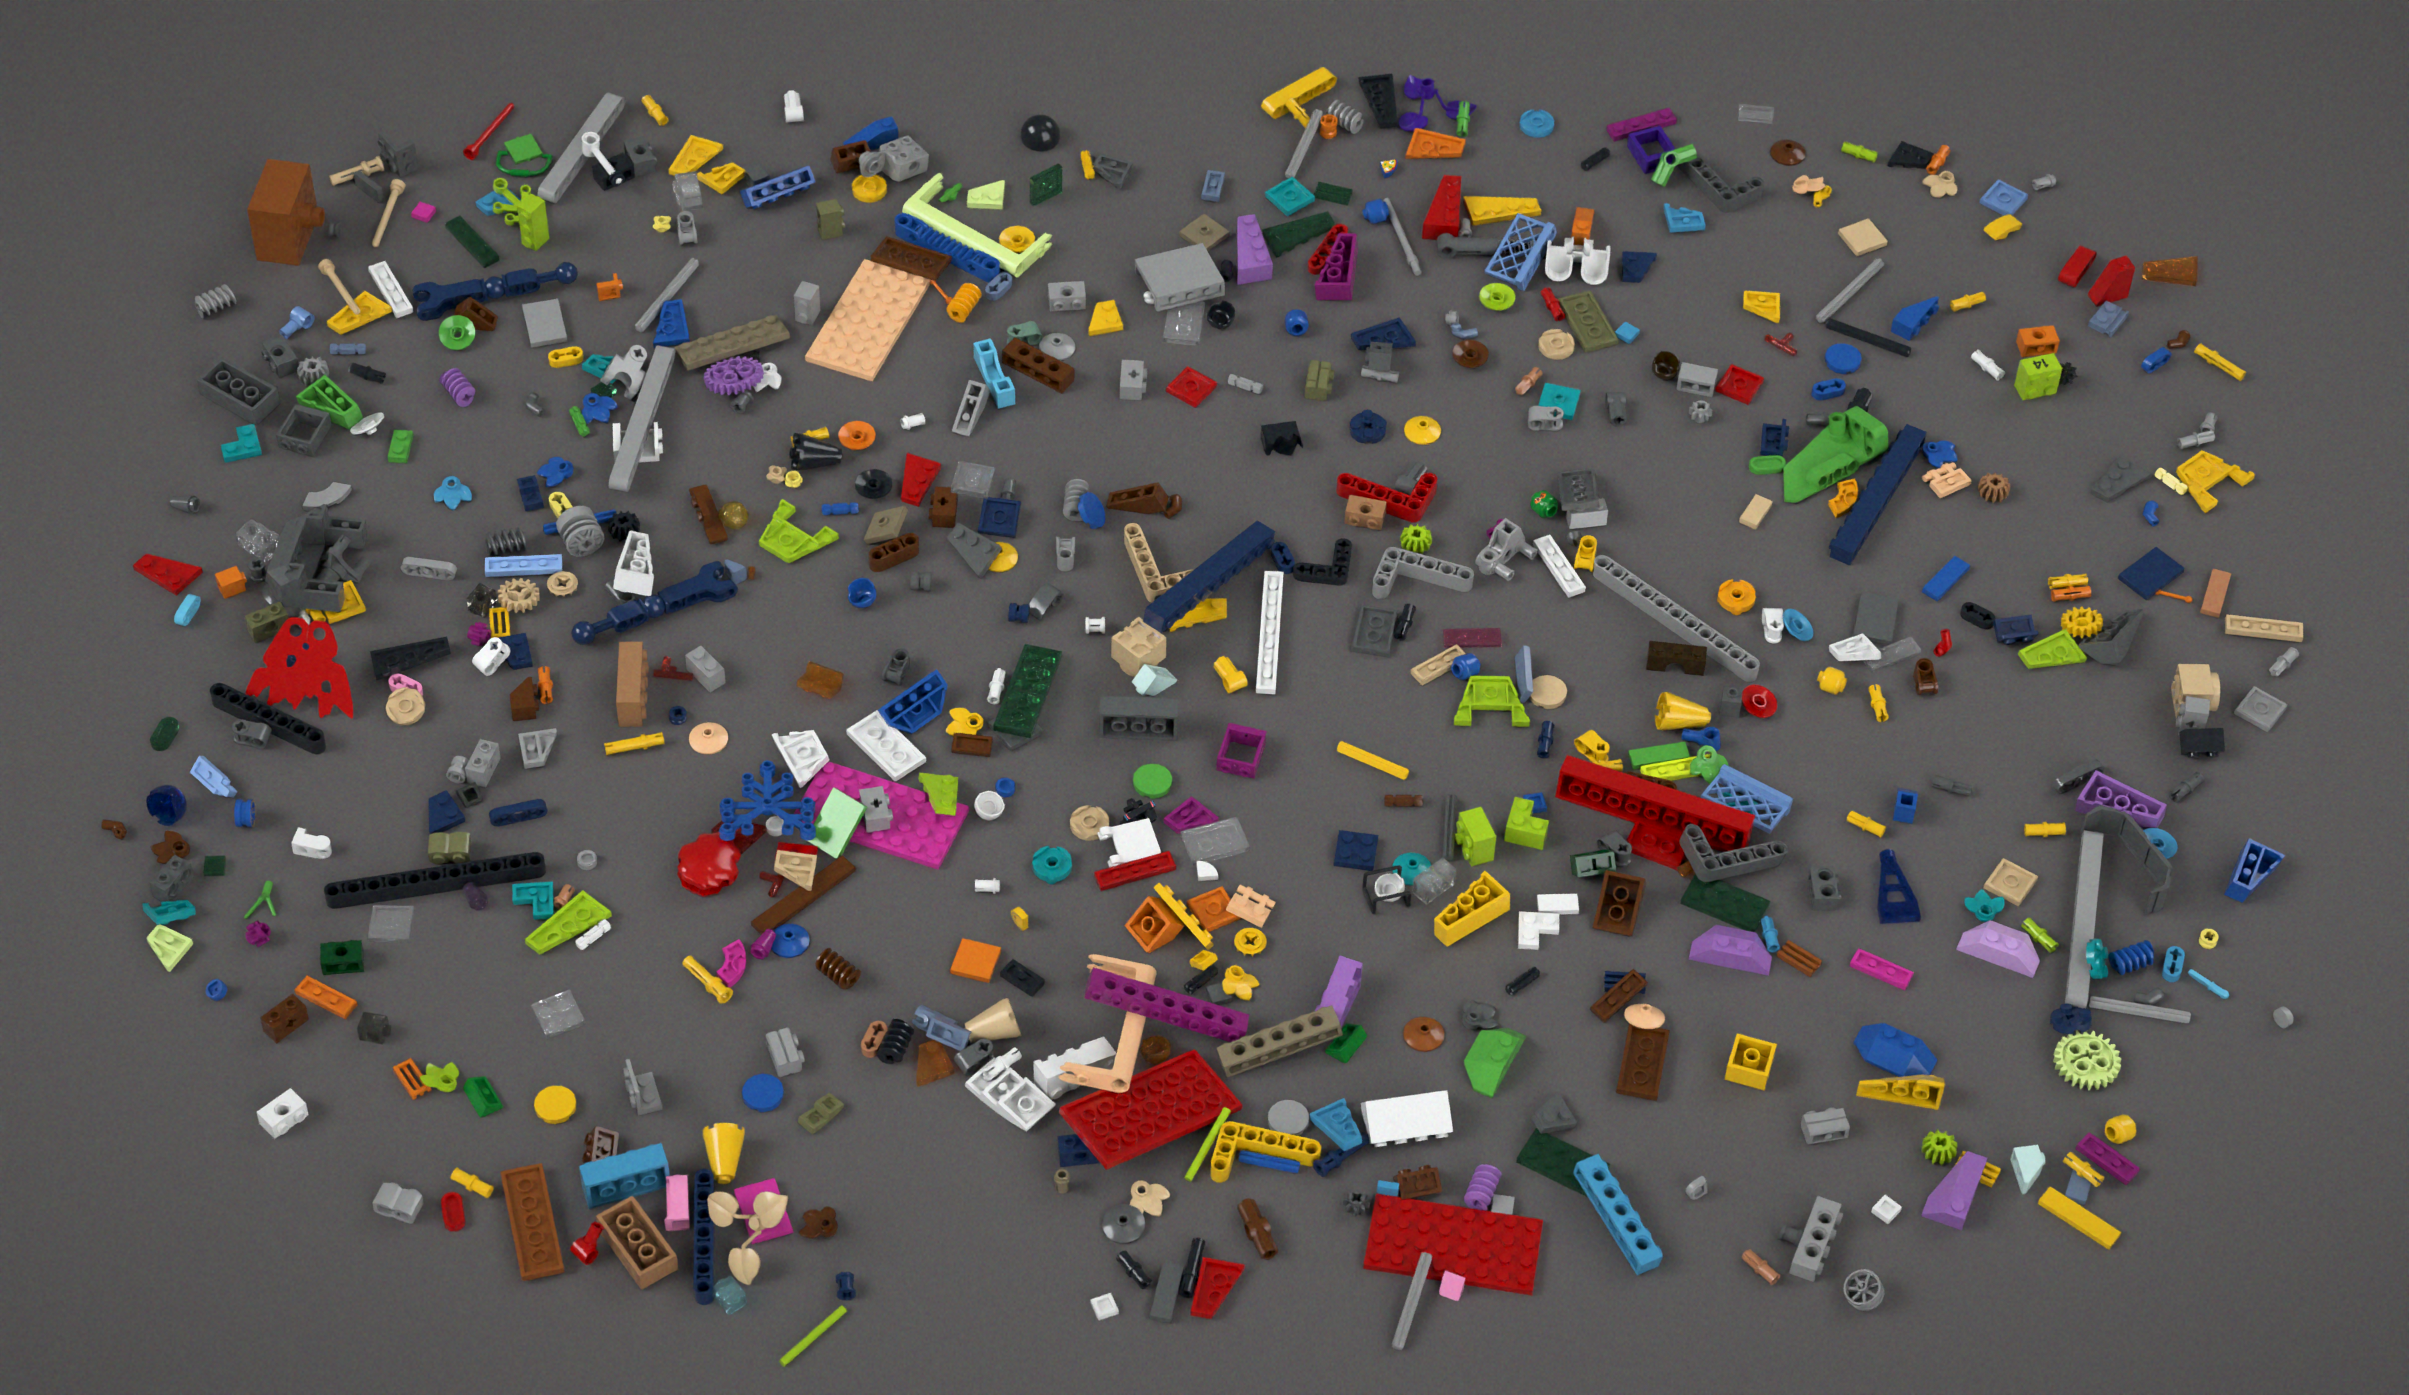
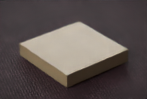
(1862, 237)
(2010, 882)

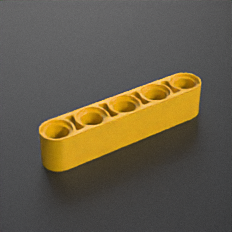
(1301, 90)

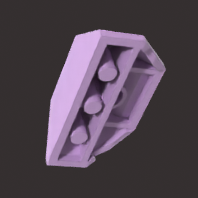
(2001, 946)

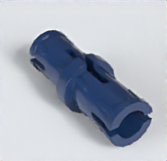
(1545, 739)

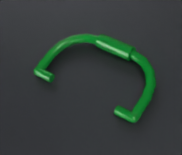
(522, 173)

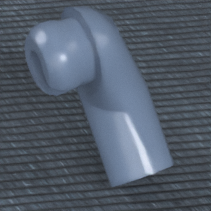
(1463, 334)

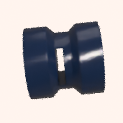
(1019, 612)

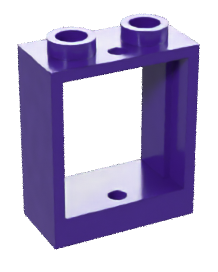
(1649, 163)

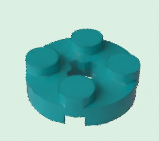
(1055, 873)
(2096, 957)

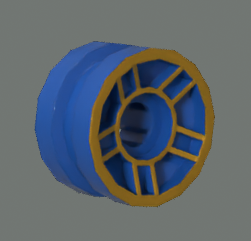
(244, 813)

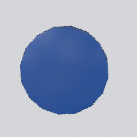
(1843, 358)
(1091, 510)
(762, 1092)

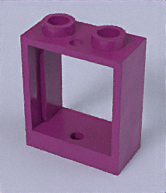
(1236, 734)

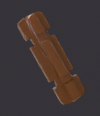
(1403, 800)

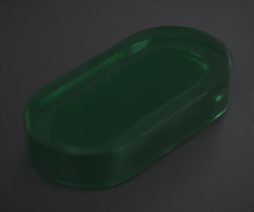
(164, 734)

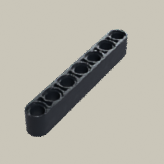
(282, 724)

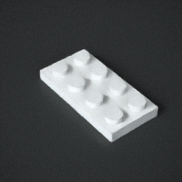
(886, 746)

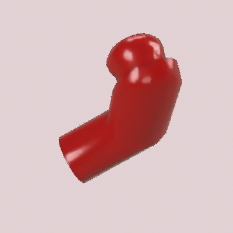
(1945, 644)

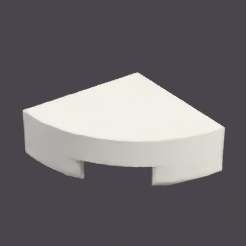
(1206, 871)

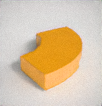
(1845, 499)

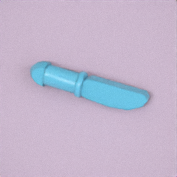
(2224, 994)

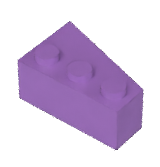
(1342, 987)

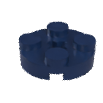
(1370, 419)
(2071, 1018)

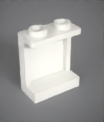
(652, 446)

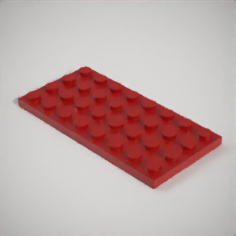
(1153, 1111)
(1477, 1244)

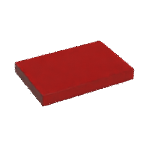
(1656, 844)

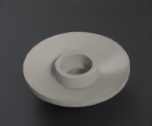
(1057, 345)

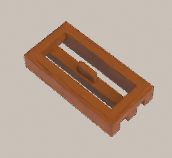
(1801, 956)

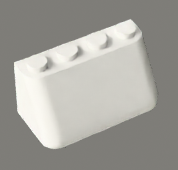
(1407, 1118)

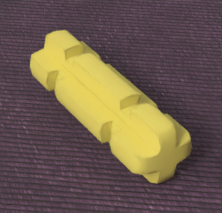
(2171, 481)

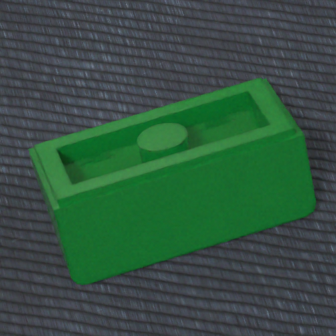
(1345, 1046)
(482, 1096)

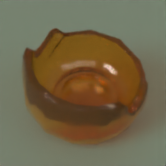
(1155, 1049)

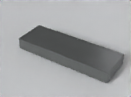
(1166, 1292)

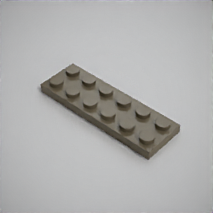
(732, 342)

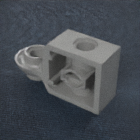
(897, 159)

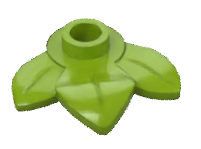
(440, 1078)

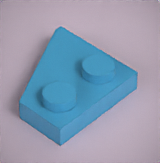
(1683, 219)

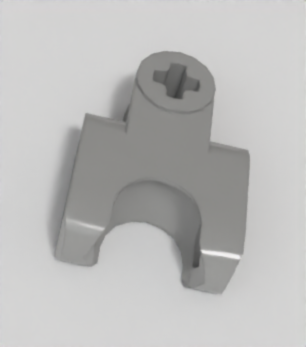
(627, 370)

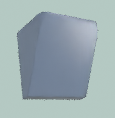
(735, 571)

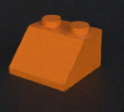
(1154, 924)

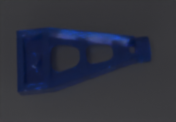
(1895, 911)

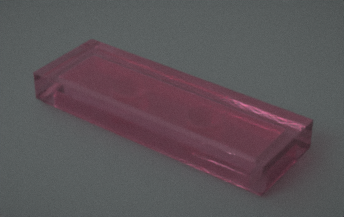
(1472, 637)

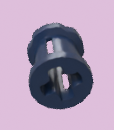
(845, 1286)

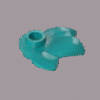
(1984, 906)

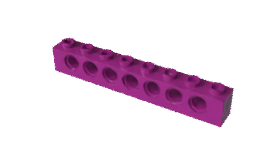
(1166, 1005)

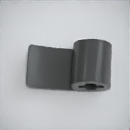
(1046, 596)

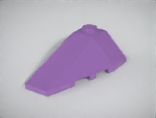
(1955, 1193)

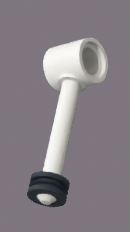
(591, 148)

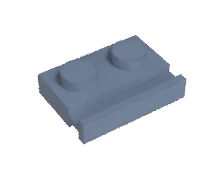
(2108, 318)

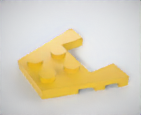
(2204, 472)

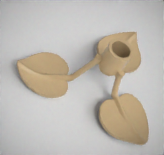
(769, 1211)

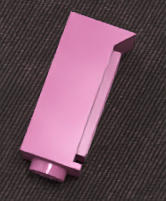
(677, 1203)

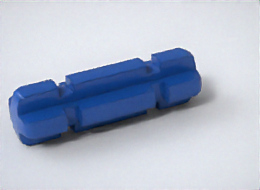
(840, 508)

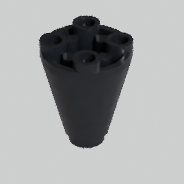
(812, 453)

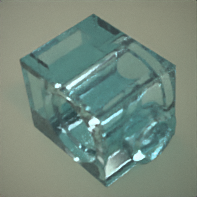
(729, 1295)

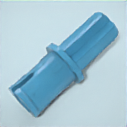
(1770, 934)

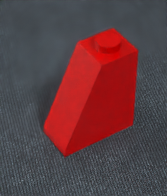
(2113, 282)

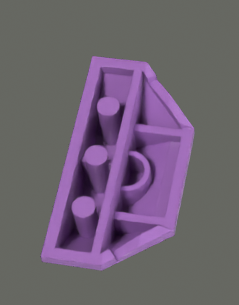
(1732, 949)

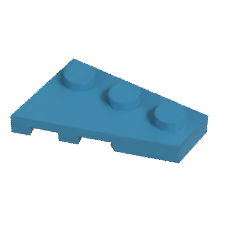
(1337, 1124)

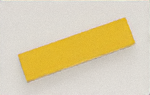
(2079, 1218)

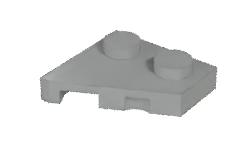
(536, 747)

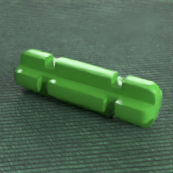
(579, 421)

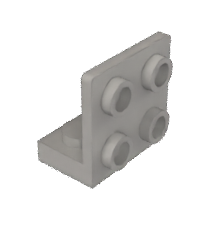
(642, 1090)

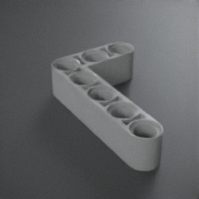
(1419, 567)

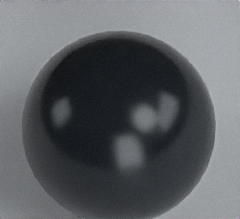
(1040, 133)

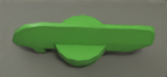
(951, 194)

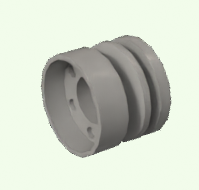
(580, 531)

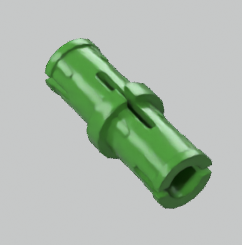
(1463, 118)

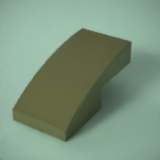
(823, 1112)

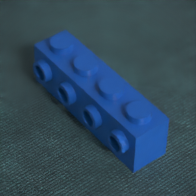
(777, 186)

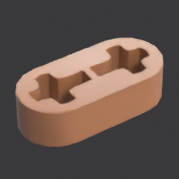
(870, 1037)

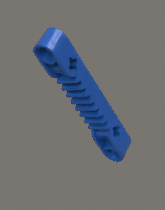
(919, 234)

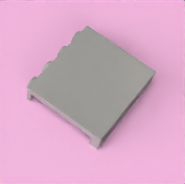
(1180, 276)

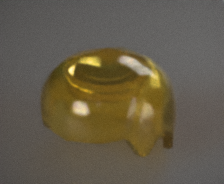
(733, 515)

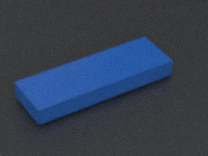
(1945, 578)

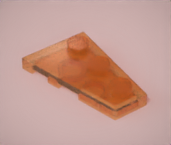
(2174, 271)

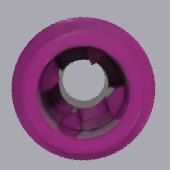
(763, 945)

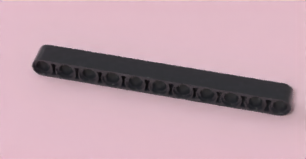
(434, 880)

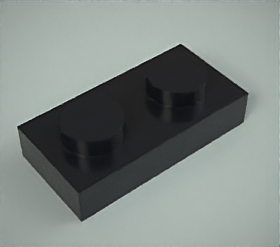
(1022, 977)

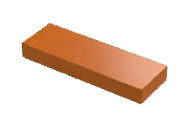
(326, 997)

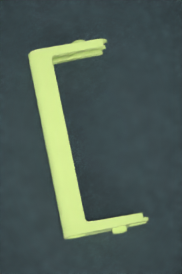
(1009, 260)

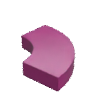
(734, 963)

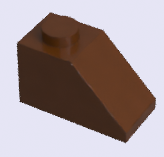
(479, 315)

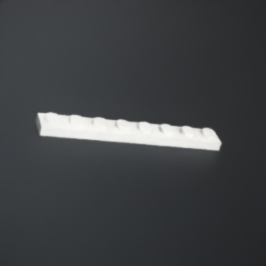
(1269, 632)

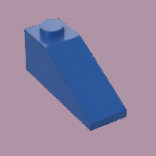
(876, 133)

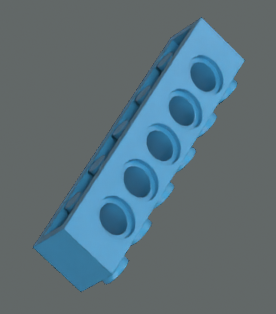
(1639, 1259)

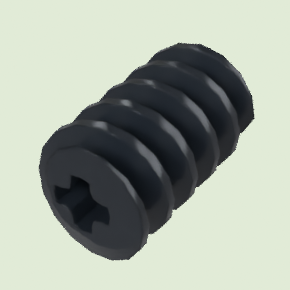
(895, 1042)

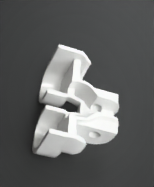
(1560, 261)

